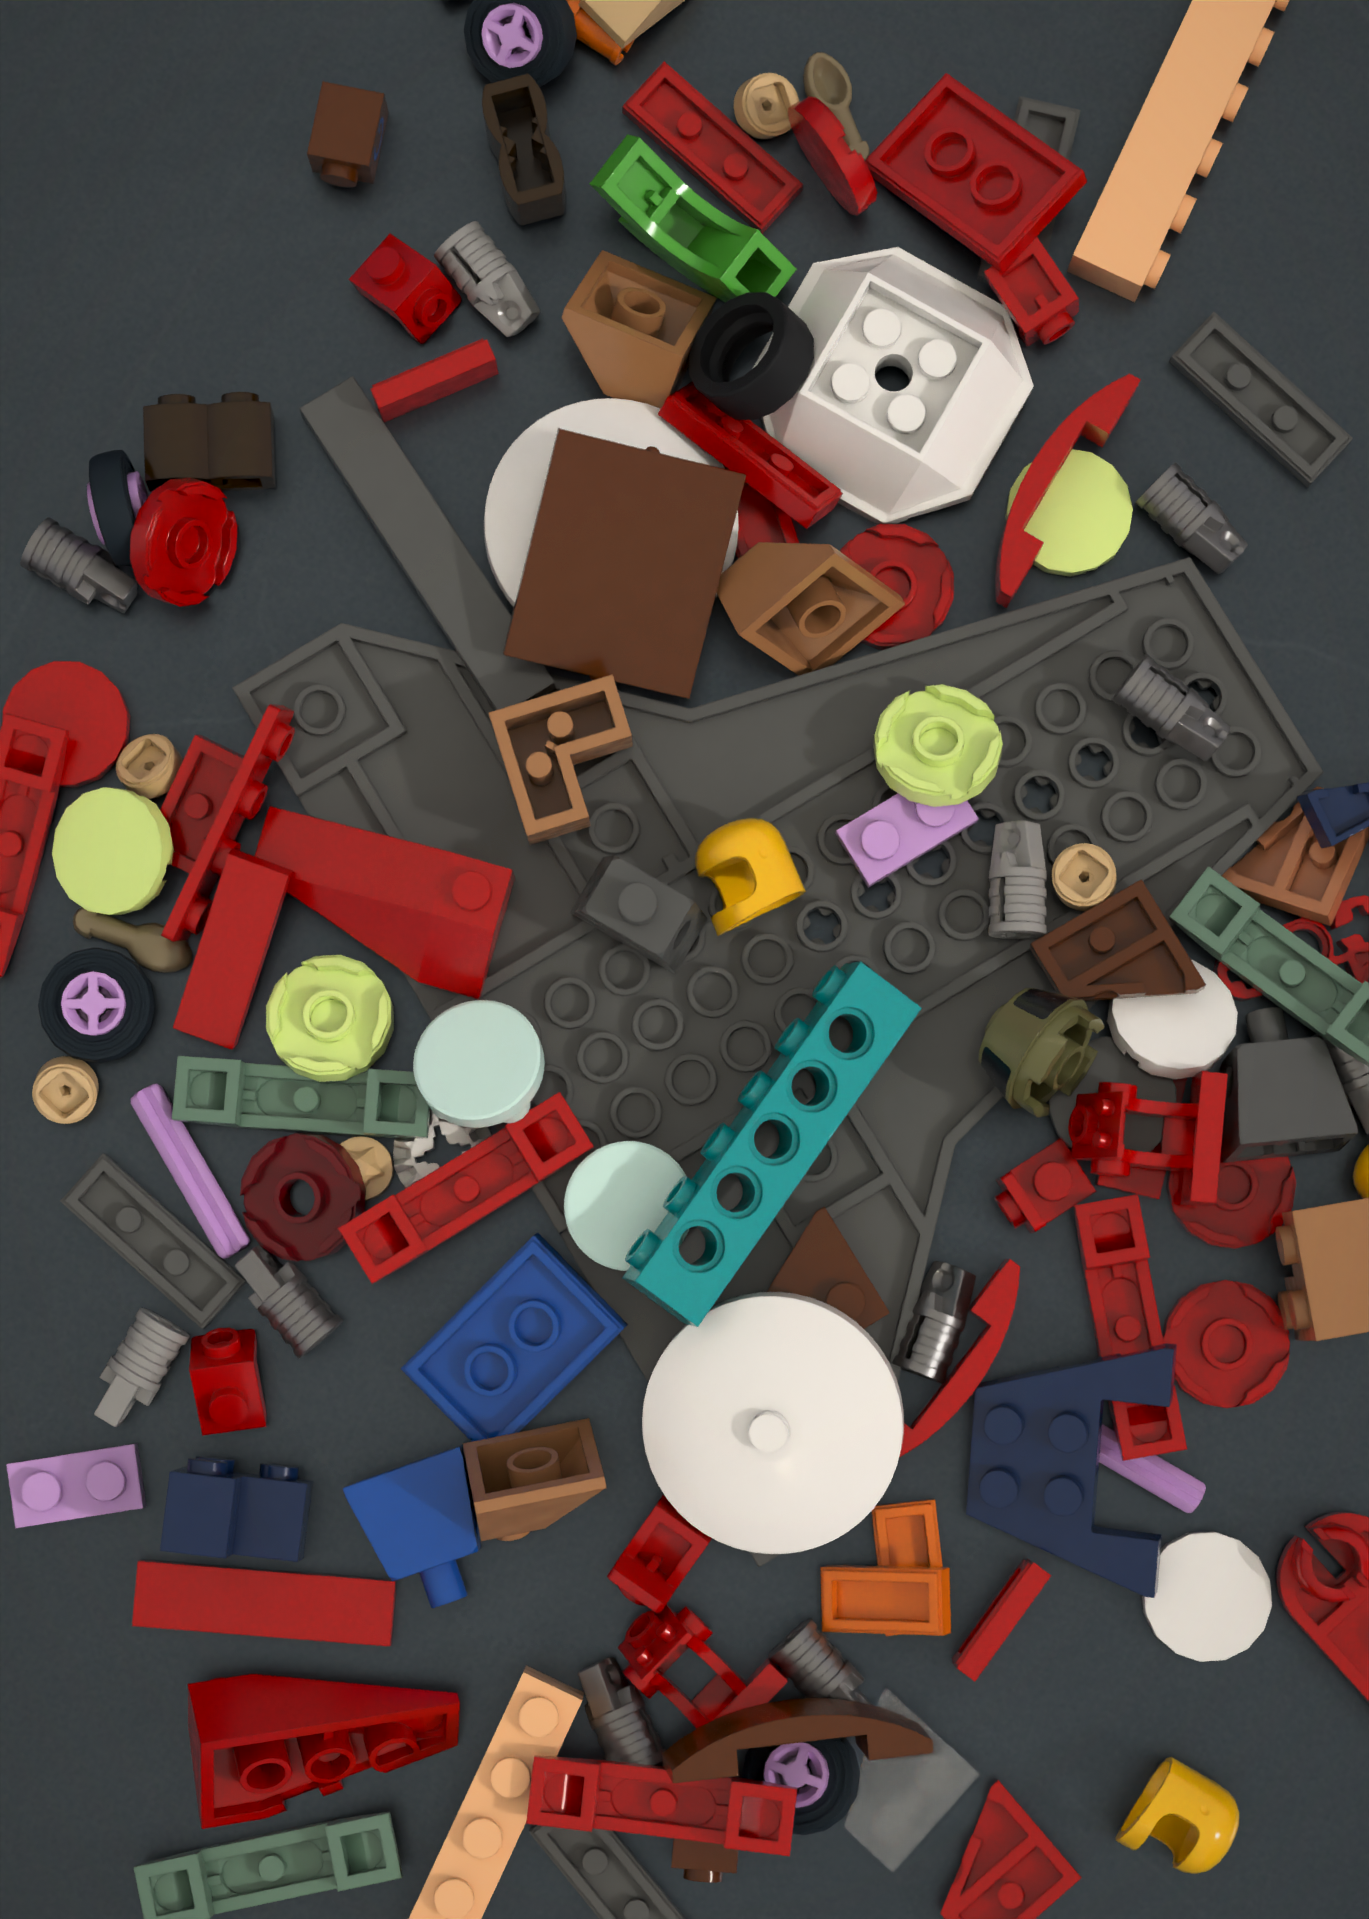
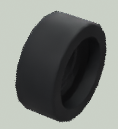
(777, 373)

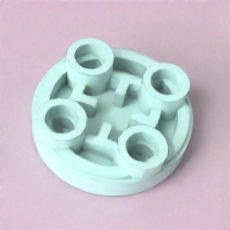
(479, 1064)
(617, 1198)

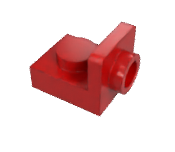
(1035, 295)
(1042, 1187)

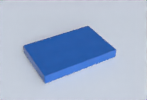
(514, 1344)

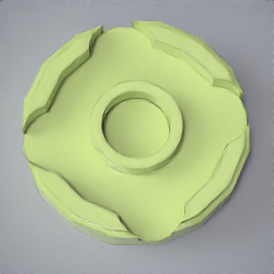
(1080, 516)
(937, 745)
(112, 851)
(330, 1018)

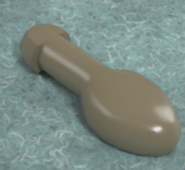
(830, 83)
(141, 941)

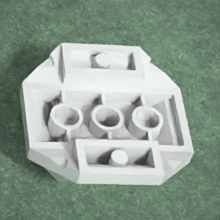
(914, 445)

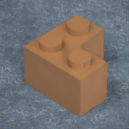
(545, 740)
(1329, 1270)

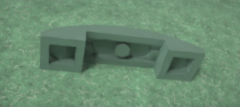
(1276, 962)
(280, 1100)
(270, 1868)

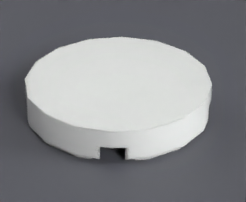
(1176, 1032)
(1209, 1597)

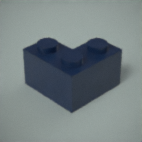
(236, 1513)

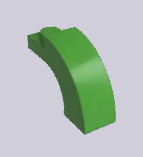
(685, 228)

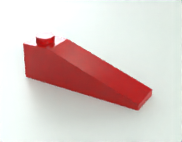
(404, 900)
(283, 1736)

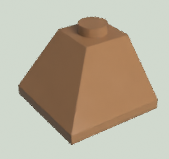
(635, 328)
(804, 603)
(532, 1477)

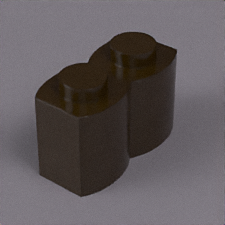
(526, 155)
(214, 442)

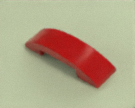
(1092, 420)
(29, 787)
(466, 1189)
(993, 1308)
(1125, 1315)
(646, 1802)

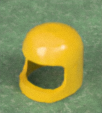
(749, 870)
(1185, 1814)

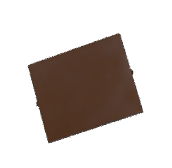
(623, 563)

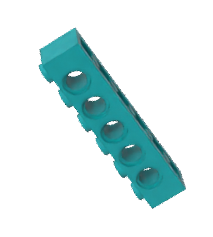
(878, 1021)

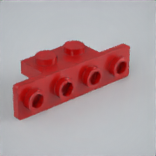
(208, 807)

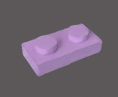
(899, 834)
(76, 1485)

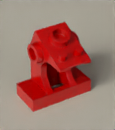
(1188, 1140)
(661, 1638)

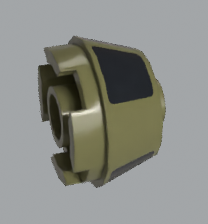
(1038, 1047)

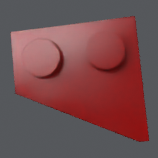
(1007, 1866)

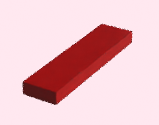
(264, 1603)

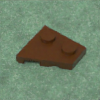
(1118, 952)
(829, 1272)

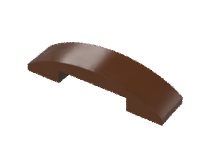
(713, 1748)

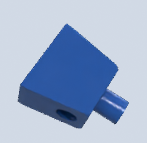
(421, 1521)

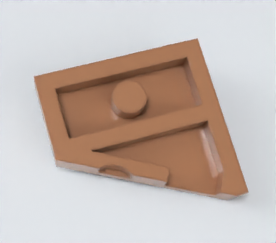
(1294, 872)

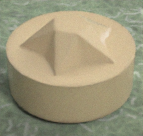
(763, 105)
(148, 765)
(1084, 876)
(65, 1090)
(374, 1164)

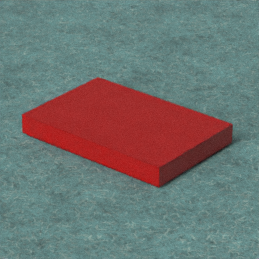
(975, 172)

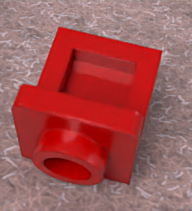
(406, 287)
(227, 1381)
(658, 1557)

